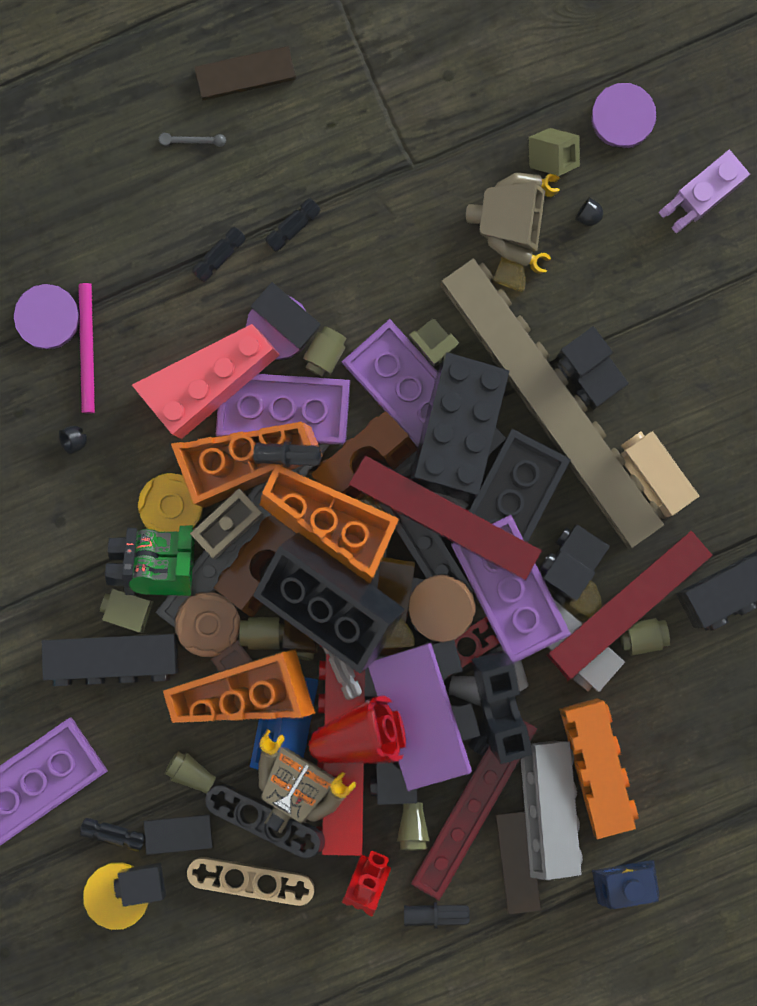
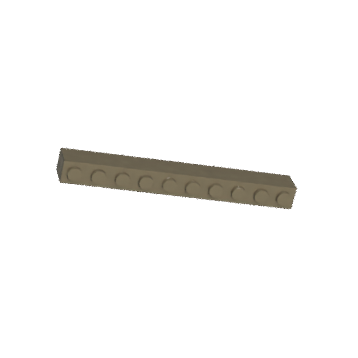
(552, 404)

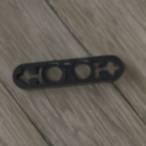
(259, 827)

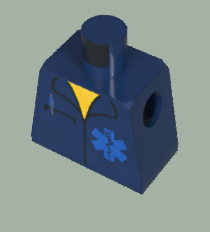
(626, 885)

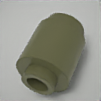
(324, 351)
(262, 633)
(646, 637)

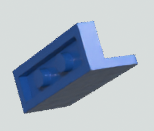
(293, 729)

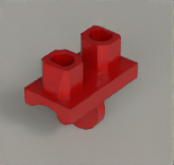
(367, 882)

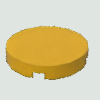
(167, 504)
(102, 903)

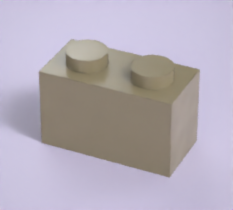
(227, 524)

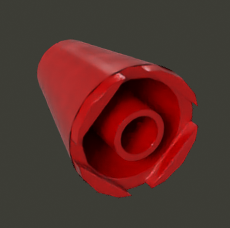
(361, 735)

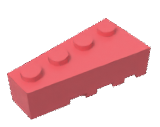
(206, 379)

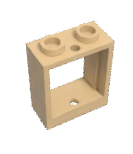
(658, 473)

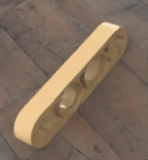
(250, 885)

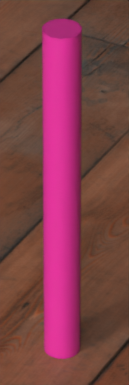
(86, 348)

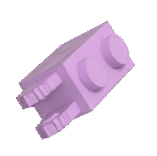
(707, 189)

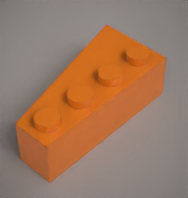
(226, 463)
(331, 520)
(254, 690)
(599, 768)

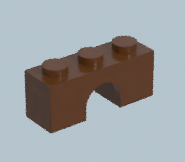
(380, 441)
(244, 575)

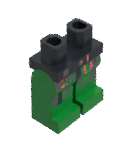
(152, 562)

